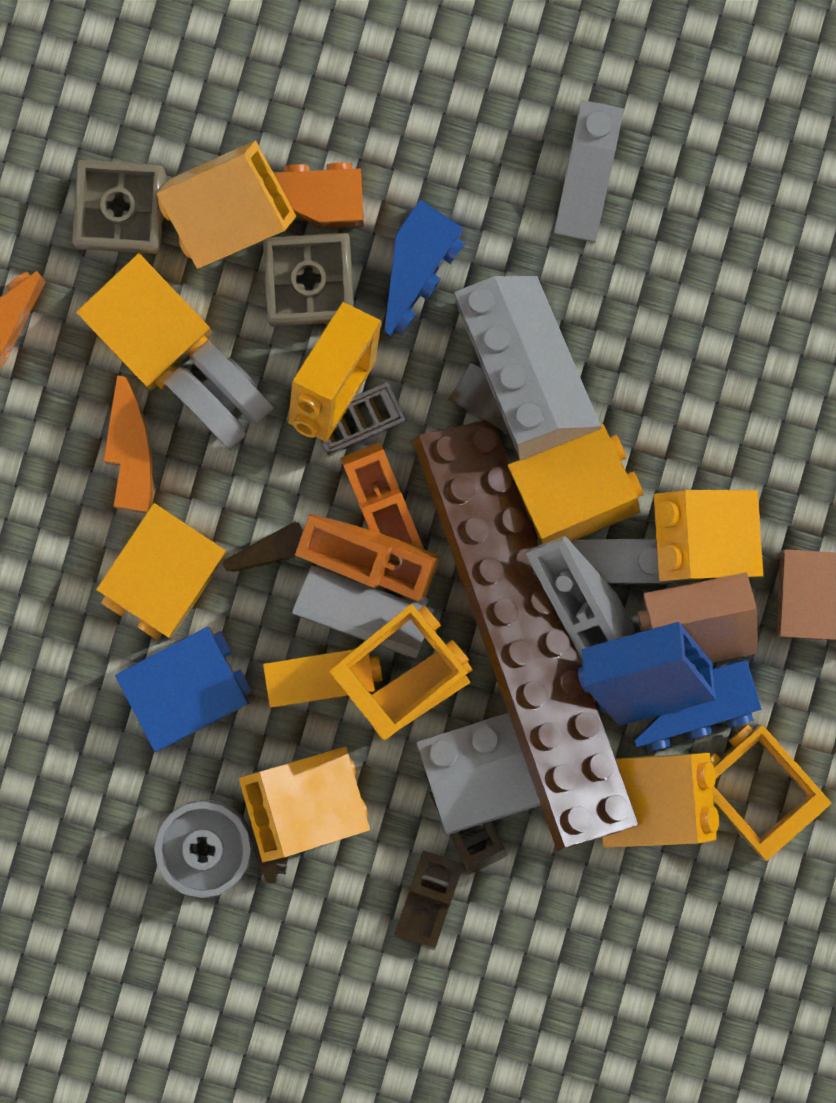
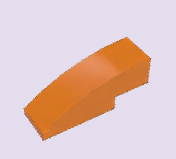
(130, 448)
(379, 494)
(368, 556)

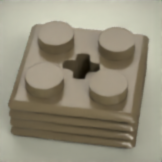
(100, 186)
(286, 262)

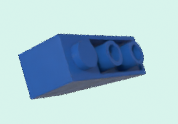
(419, 252)
(734, 702)

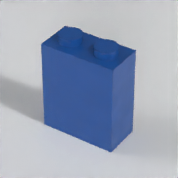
(647, 674)
(184, 688)

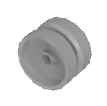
(219, 394)
(179, 855)

